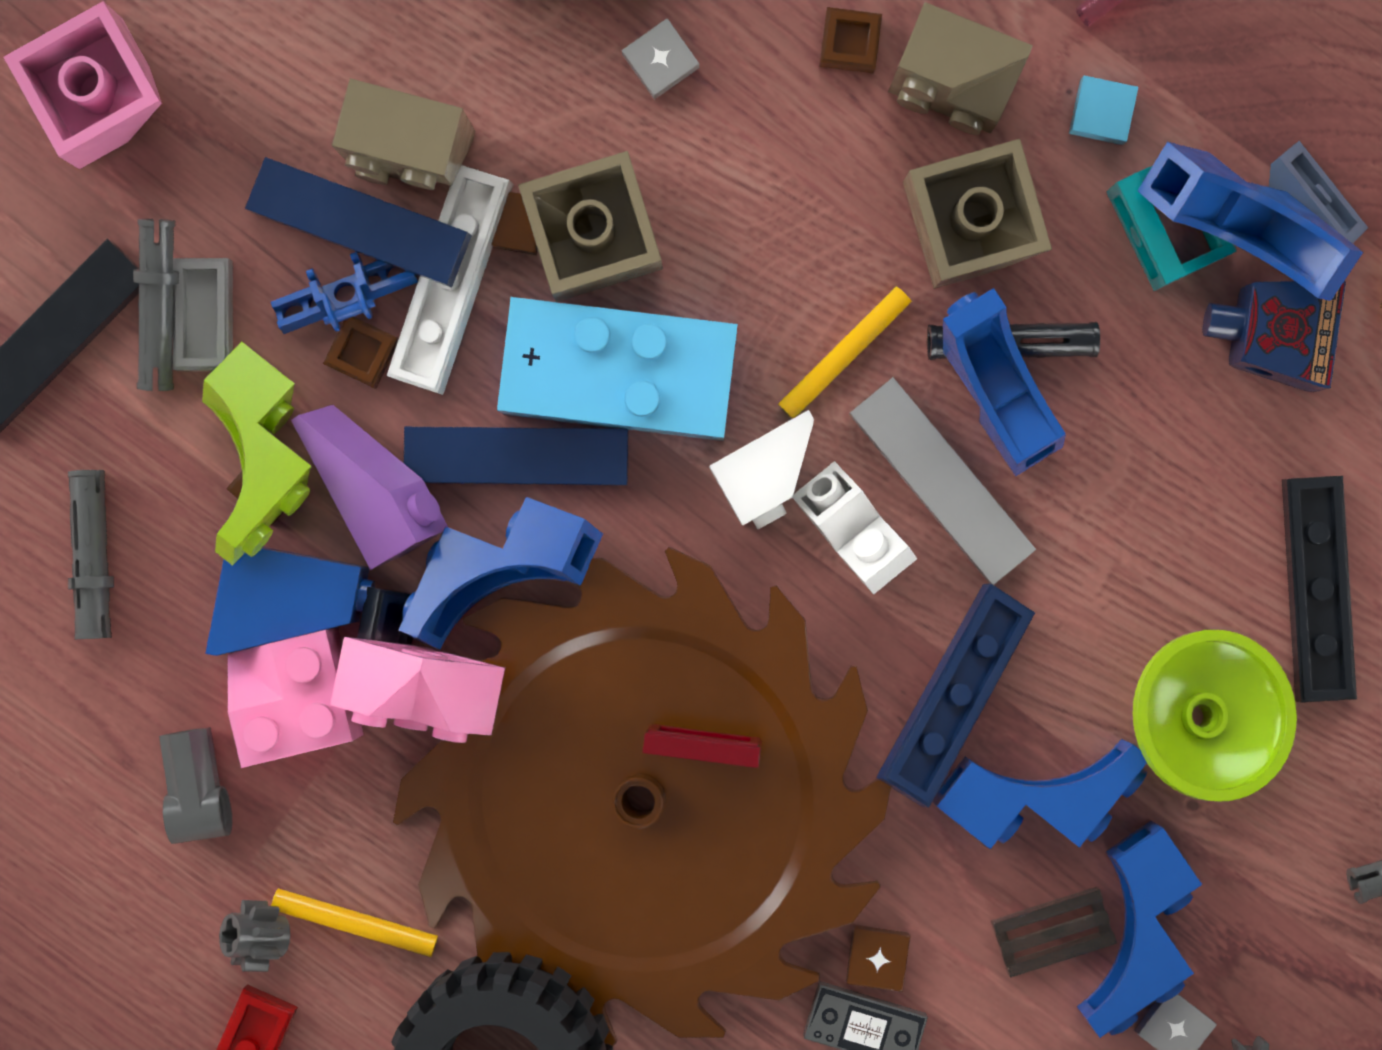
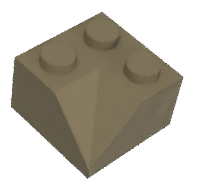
(958, 70)
(401, 136)
(976, 213)
(591, 226)

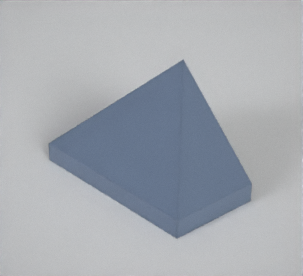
(1307, 182)

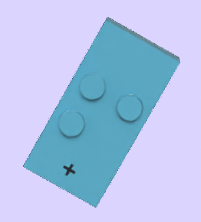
(617, 368)

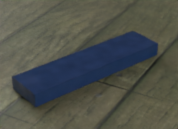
(358, 222)
(517, 455)
(955, 695)

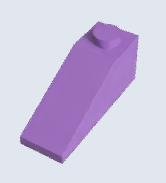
(373, 490)

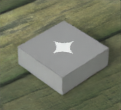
(660, 59)
(1175, 1025)

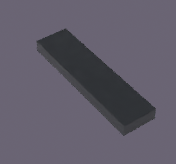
(64, 327)
(1319, 589)

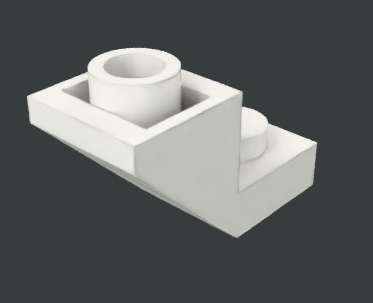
(854, 527)

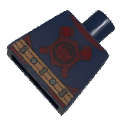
(1280, 333)

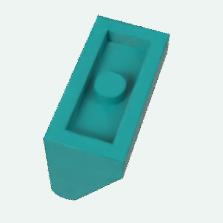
(1150, 238)

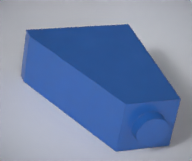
(282, 598)

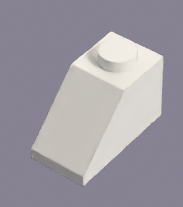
(764, 472)

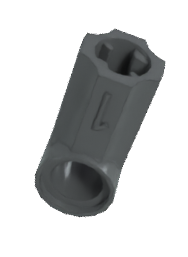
(195, 800)

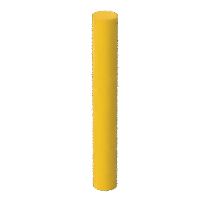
(844, 353)
(355, 922)

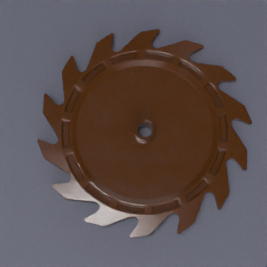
(725, 858)

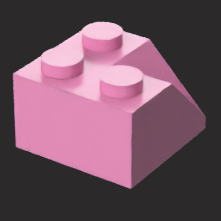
(86, 84)
(417, 688)
(284, 698)

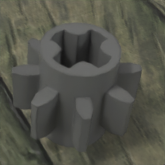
(254, 936)

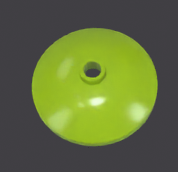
(1244, 708)

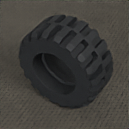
(503, 996)

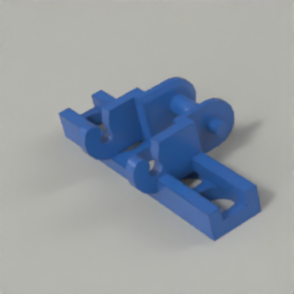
(329, 307)

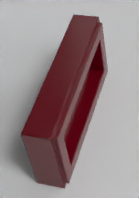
(702, 745)

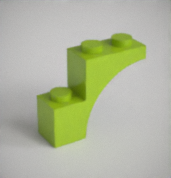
(249, 401)

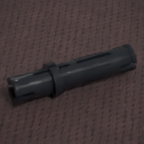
(1079, 340)

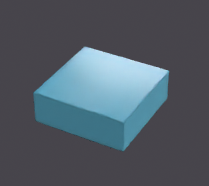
(1103, 110)

